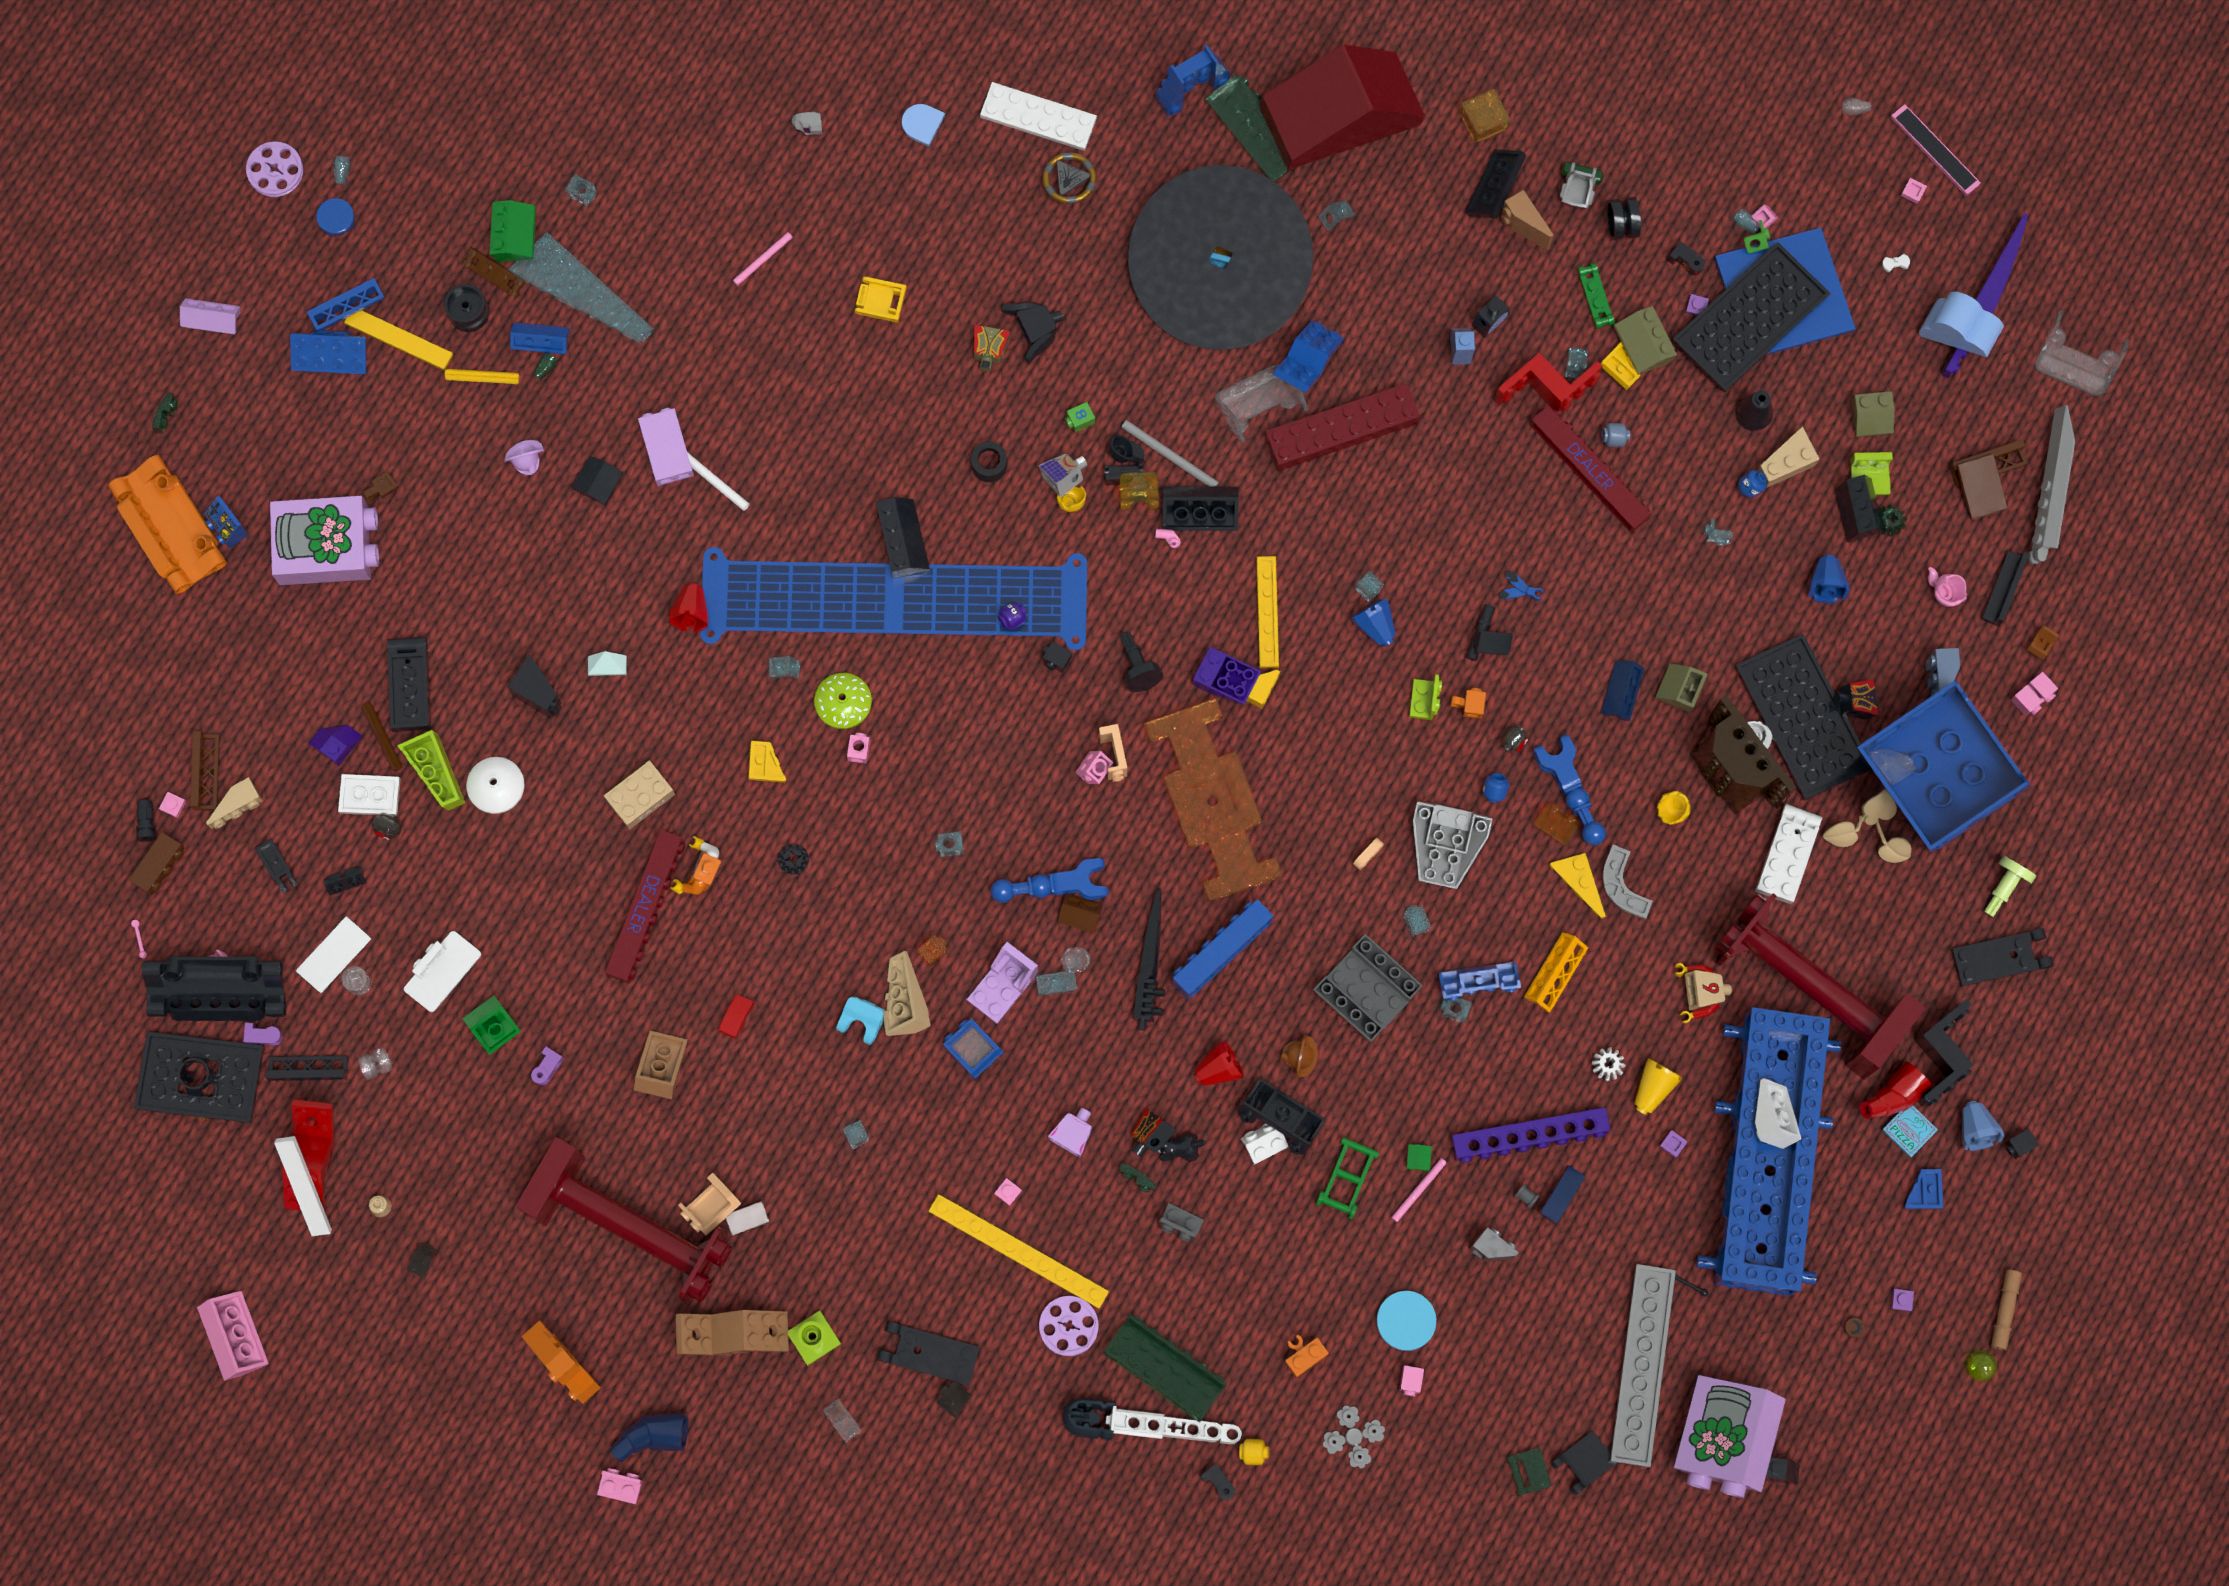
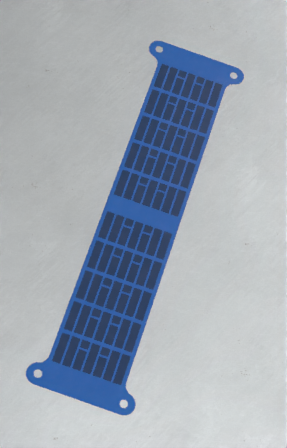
(871, 601)

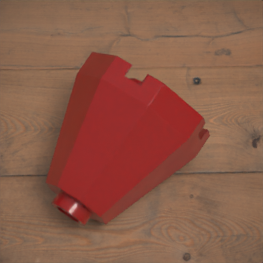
(690, 609)
(1219, 1066)

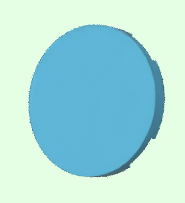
(1406, 1320)

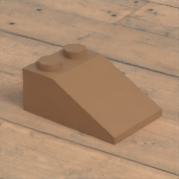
(1525, 220)
(660, 1065)

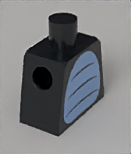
(1492, 314)

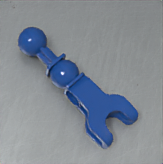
(1570, 785)
(1056, 884)

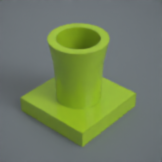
(813, 1349)

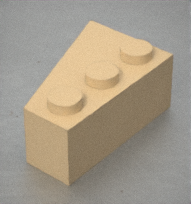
(1790, 459)

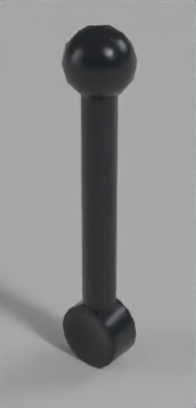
(1704, 1292)

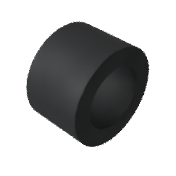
(993, 474)

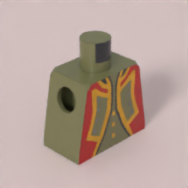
(989, 345)

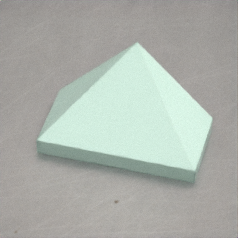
(607, 664)

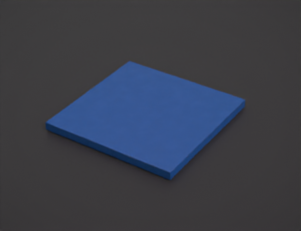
(1811, 251)

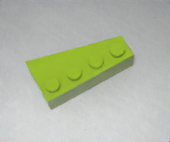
(433, 767)

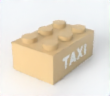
(639, 795)

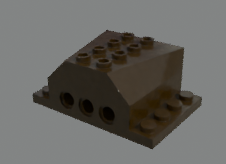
(1740, 762)

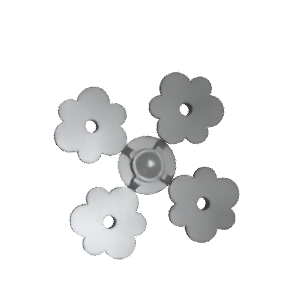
(1353, 1436)

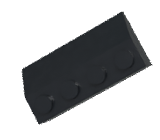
(1200, 508)
(902, 536)

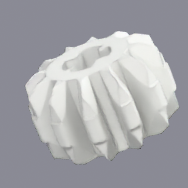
(1601, 1060)

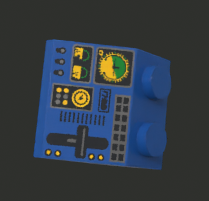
(225, 523)

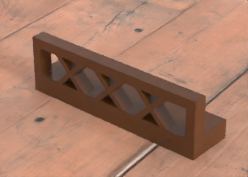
(1999, 454)
(198, 769)

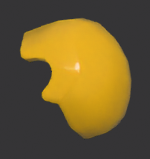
(1072, 500)

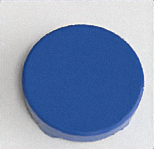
(335, 216)

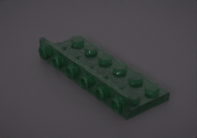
(1242, 115)
(1165, 1367)

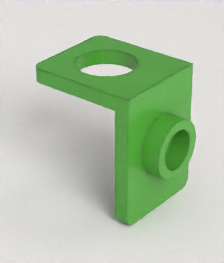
(1762, 237)

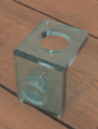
(1339, 211)

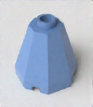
(1979, 1127)

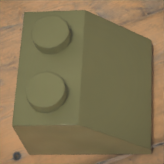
(1873, 414)

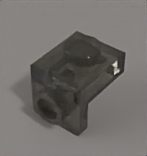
(422, 1259)

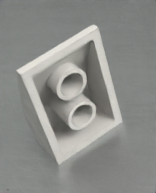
(1775, 1116)

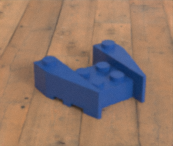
(1182, 78)

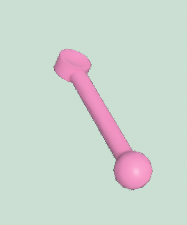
(135, 923)

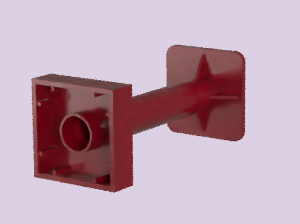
(1879, 1031)
(556, 1184)

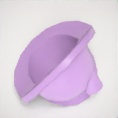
(525, 456)

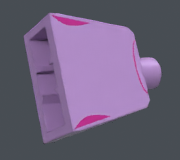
(1072, 1132)

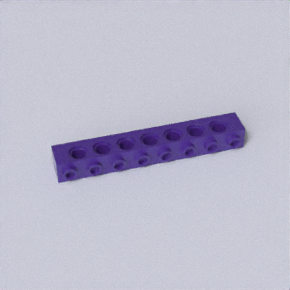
(1597, 1117)

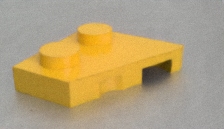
(764, 763)

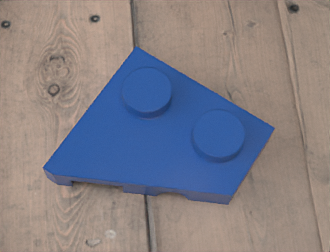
(1926, 1191)

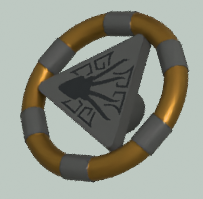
(1069, 177)

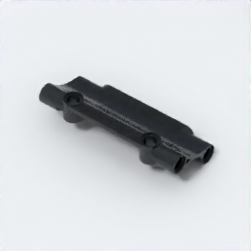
(214, 988)

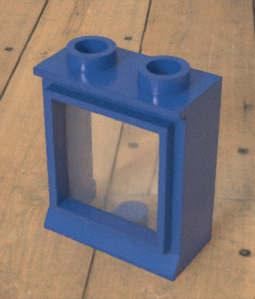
(972, 1048)

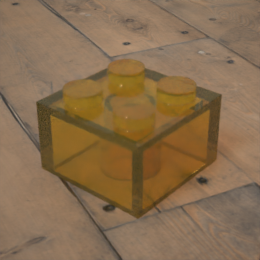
(1484, 115)

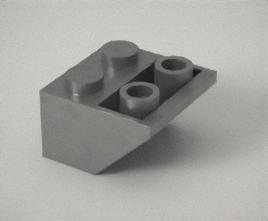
(1492, 1248)

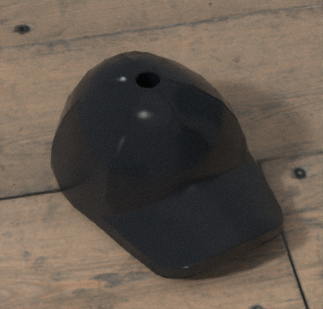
(1124, 450)

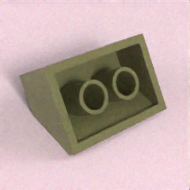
(1645, 340)

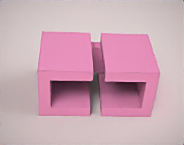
(2034, 694)

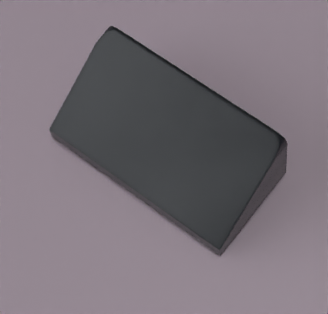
(1493, 642)

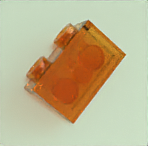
(1557, 823)

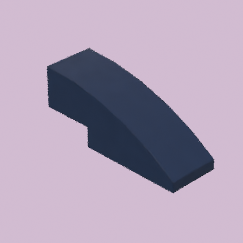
(1562, 1195)

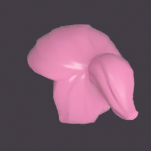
(1949, 588)

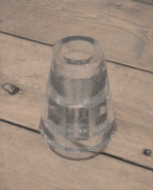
(1855, 106)

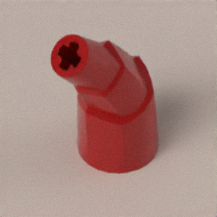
(1899, 1094)

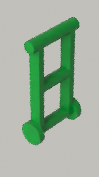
(1323, 1197)

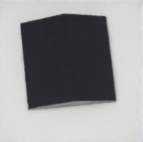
(597, 480)

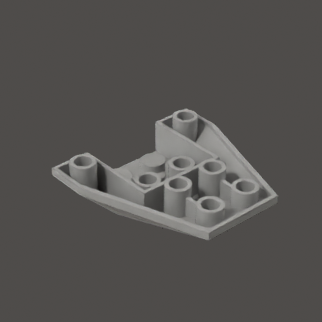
(1447, 842)

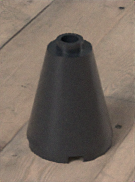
(1755, 411)

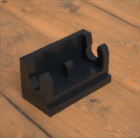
(1113, 473)

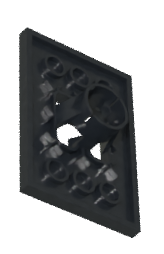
(165, 1070)

